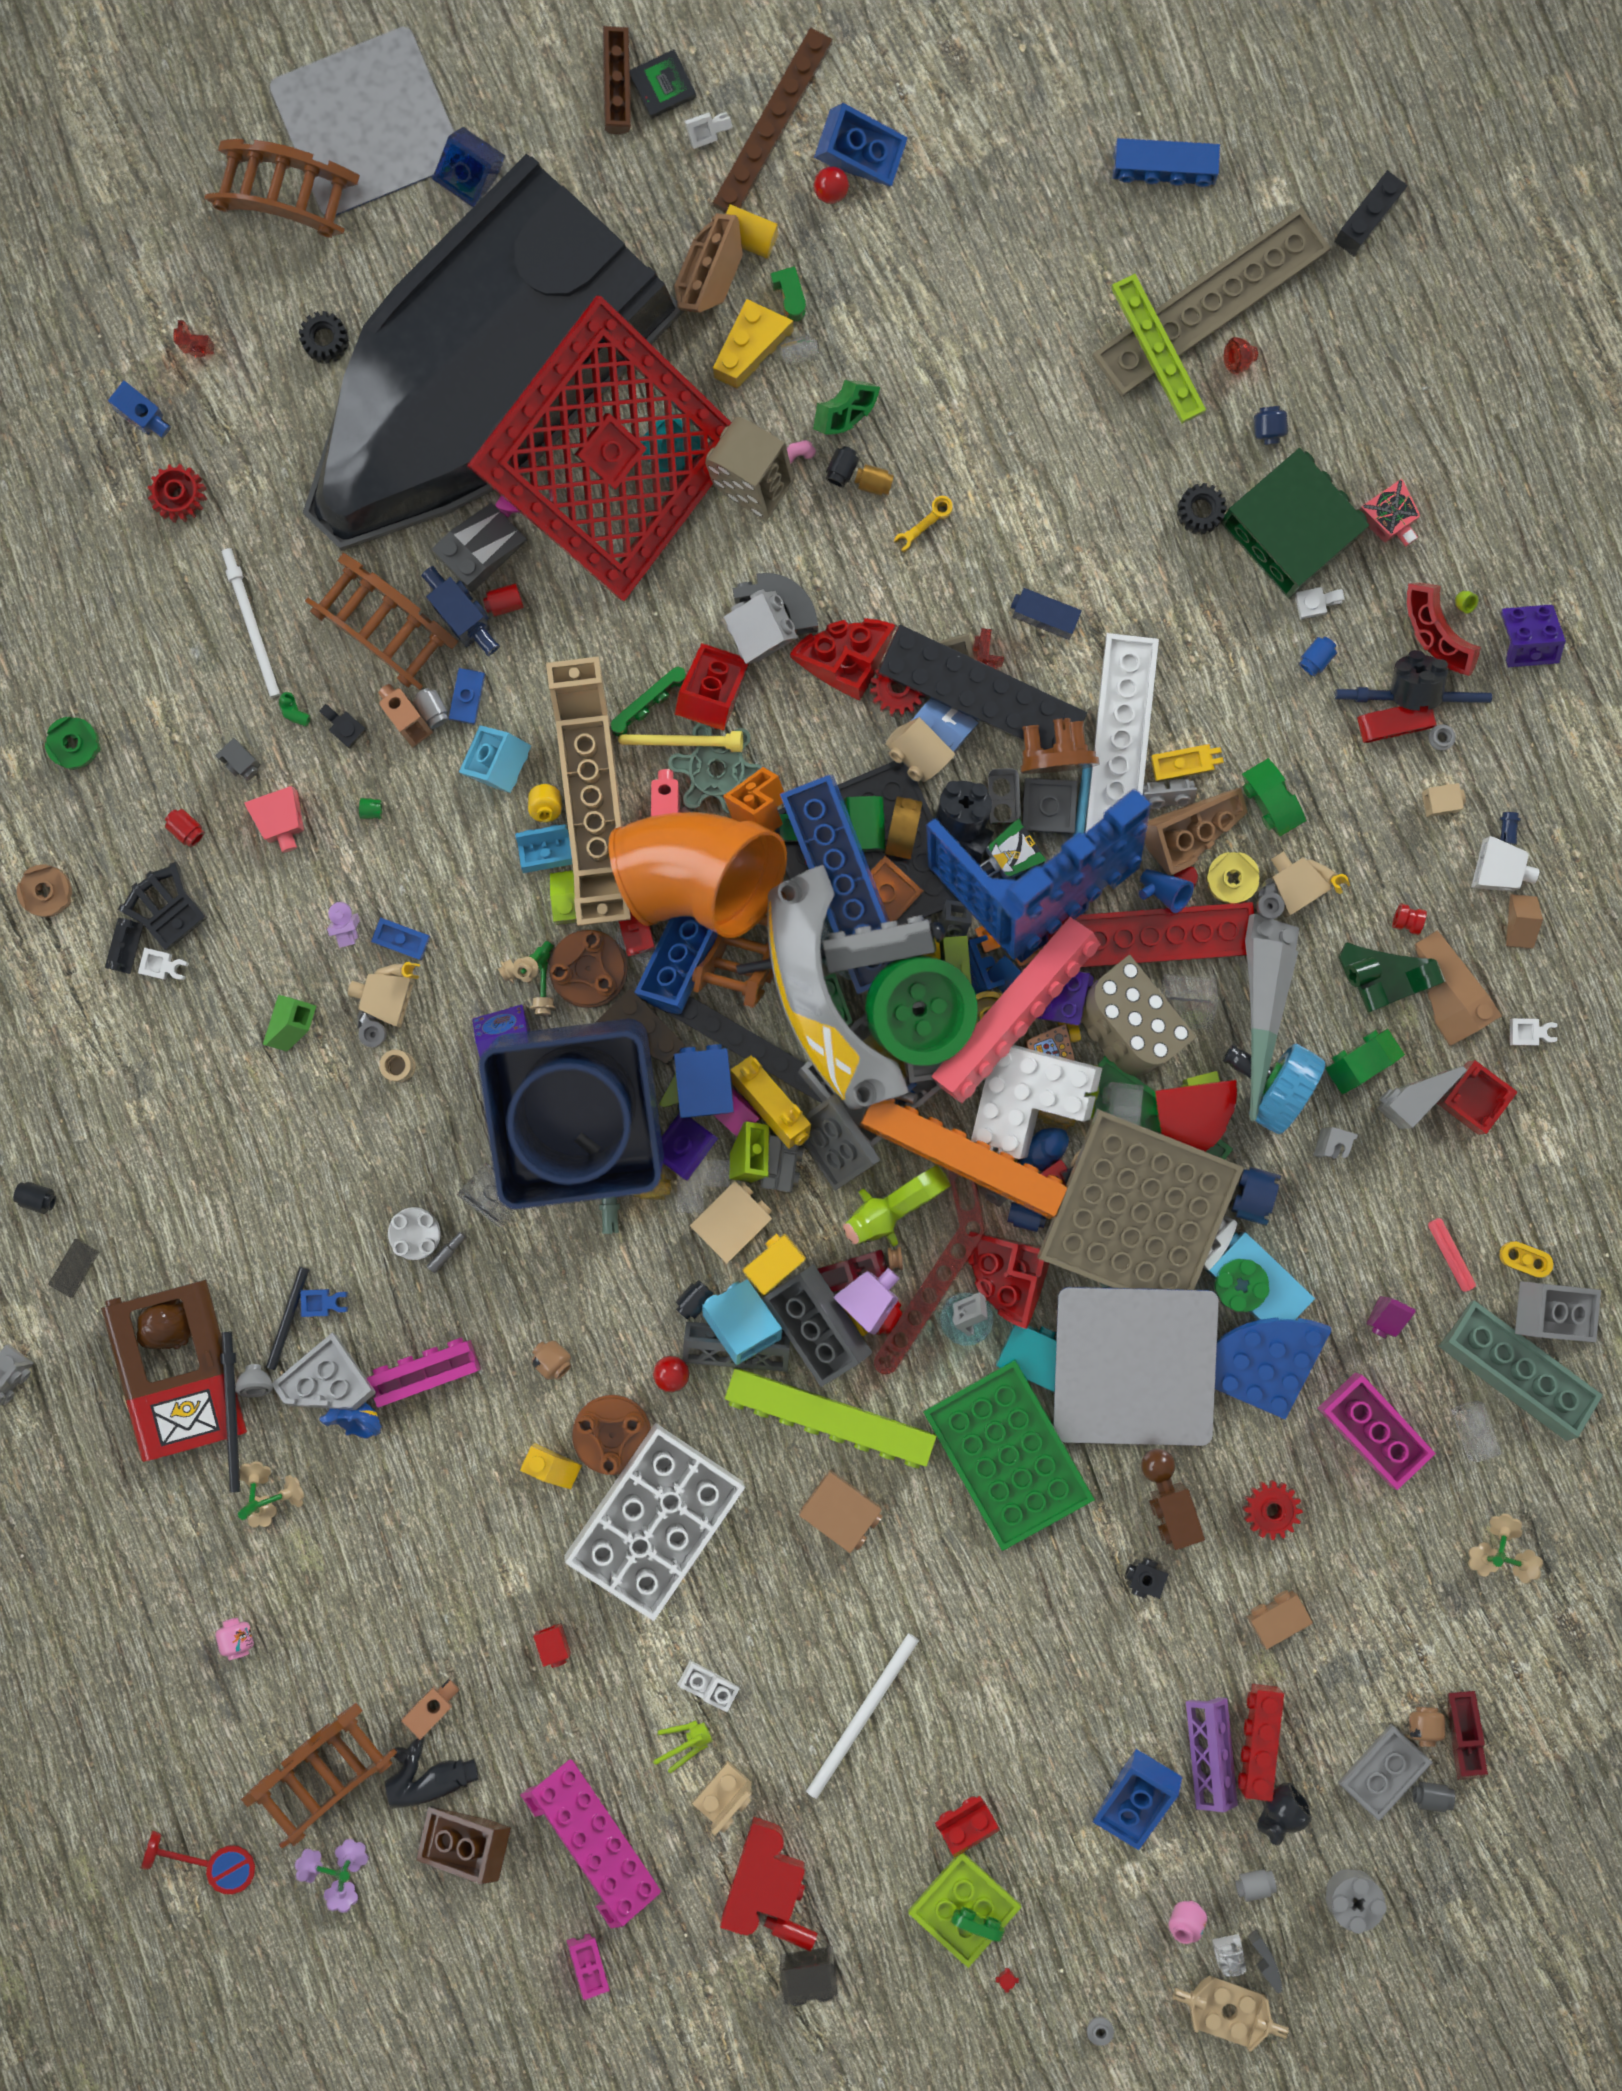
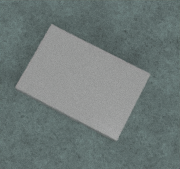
(1385, 1772)

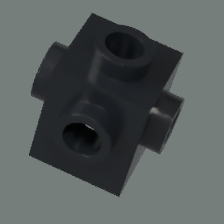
(1152, 1585)

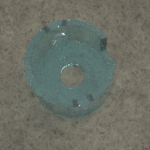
(946, 1313)

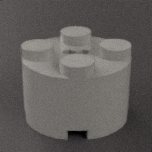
(1359, 1915)

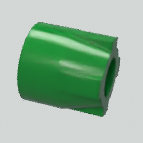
(370, 808)

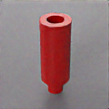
(791, 1932)

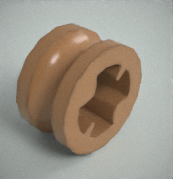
(895, 1258)

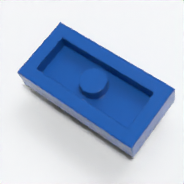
(400, 939)

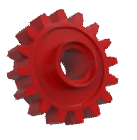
(170, 480)
(893, 701)
(1285, 1515)

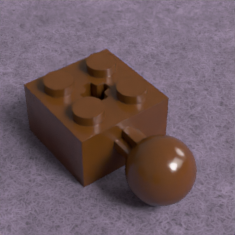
(1171, 1502)

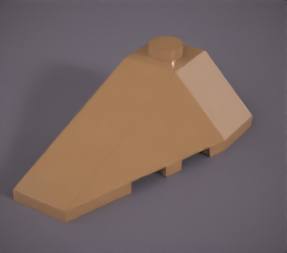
(1187, 832)
(1460, 1002)

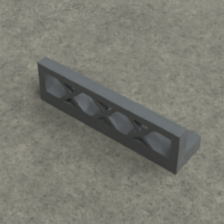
(702, 1337)

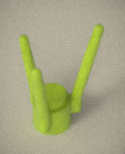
(697, 1738)

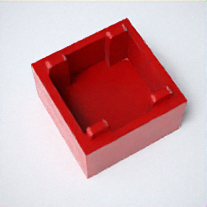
(1477, 1098)

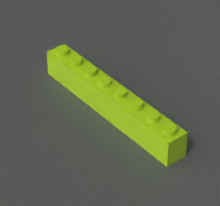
(831, 1417)

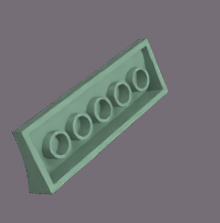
(1521, 1371)

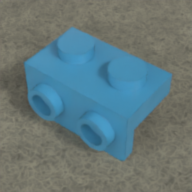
(544, 848)

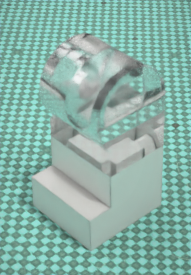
(1229, 1955)

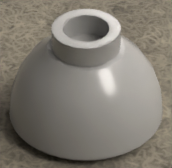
(253, 1382)

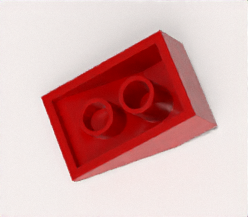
(711, 687)

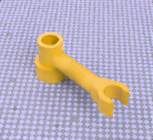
(931, 518)

